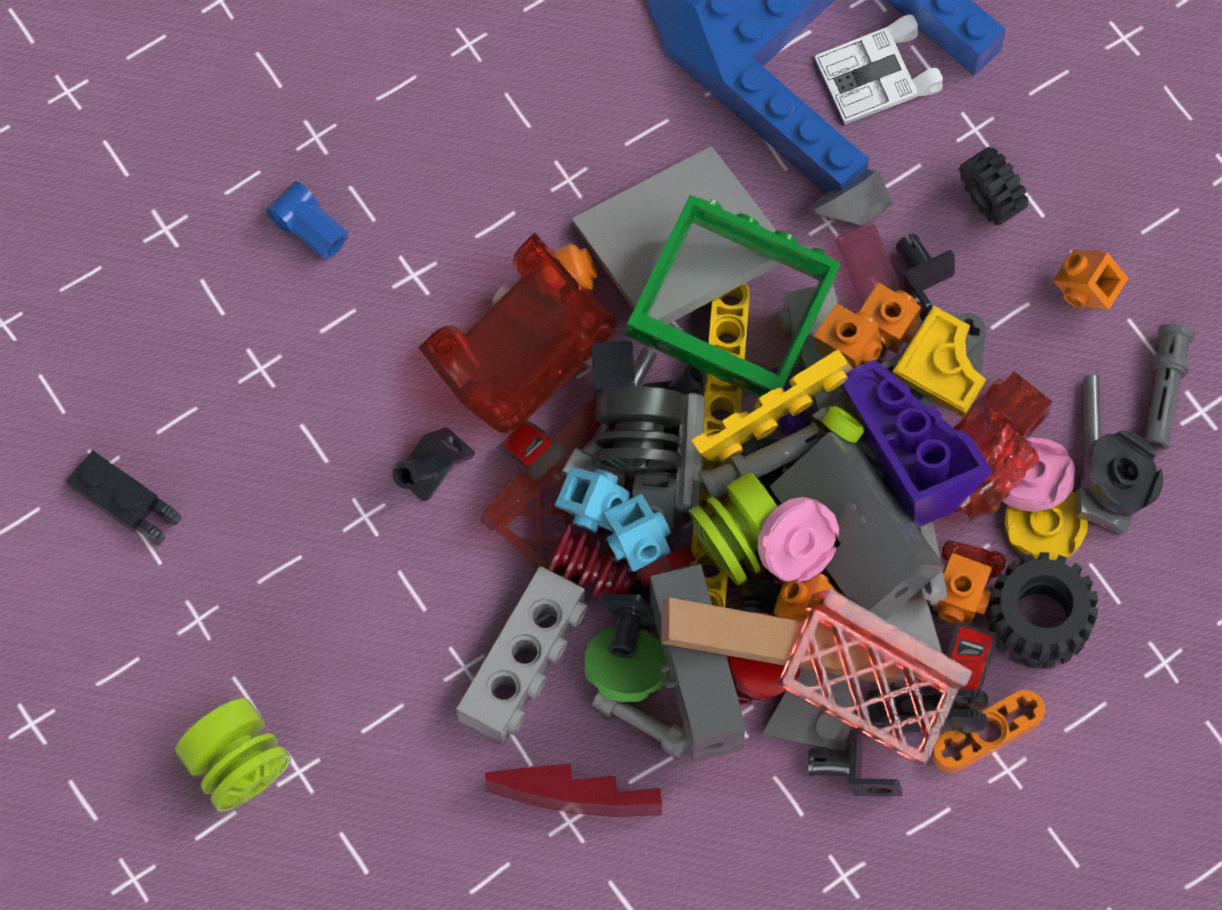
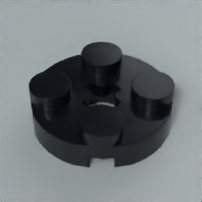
(1105, 482)

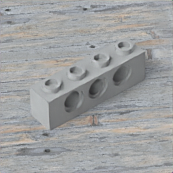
(544, 595)

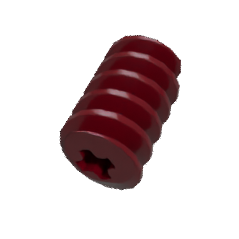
(591, 564)

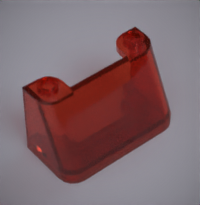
(523, 342)

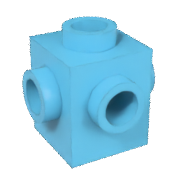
(589, 495)
(641, 540)

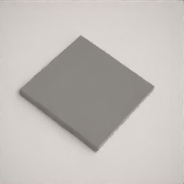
(635, 225)

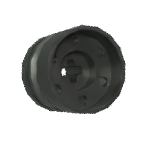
(638, 435)

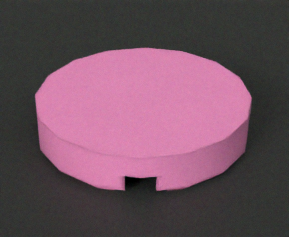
(1047, 481)
(798, 539)

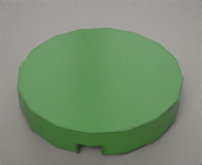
(625, 677)

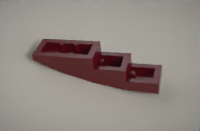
(555, 790)

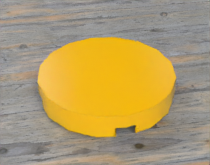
(1046, 530)

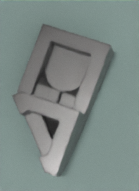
(856, 202)

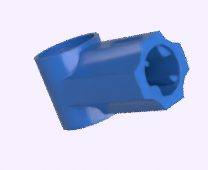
(301, 214)

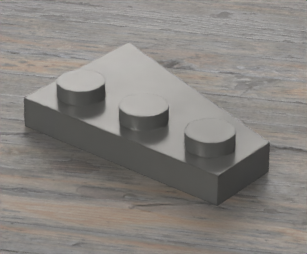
(808, 724)

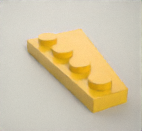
(772, 406)

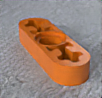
(1020, 725)

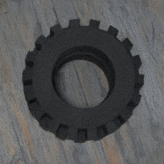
(1047, 578)

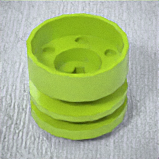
(735, 530)
(232, 754)

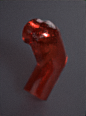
(990, 558)

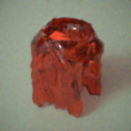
(1005, 454)

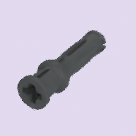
(1166, 366)
(759, 462)

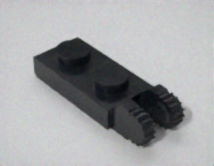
(121, 496)
(965, 719)

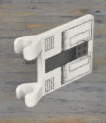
(871, 74)

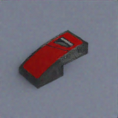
(531, 449)
(972, 649)

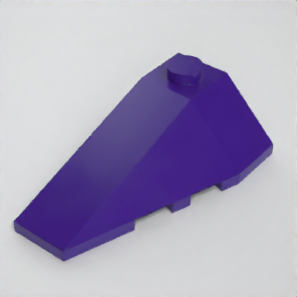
(919, 453)

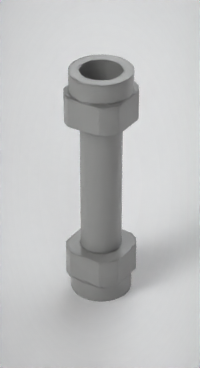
(672, 739)

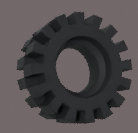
(993, 186)

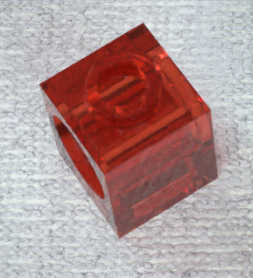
(1017, 404)

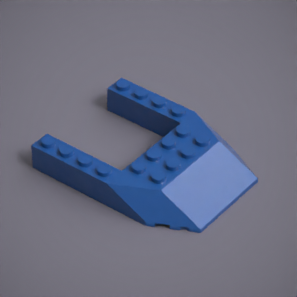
(732, 41)

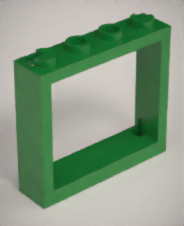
(702, 355)

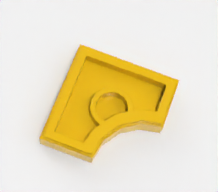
(939, 364)

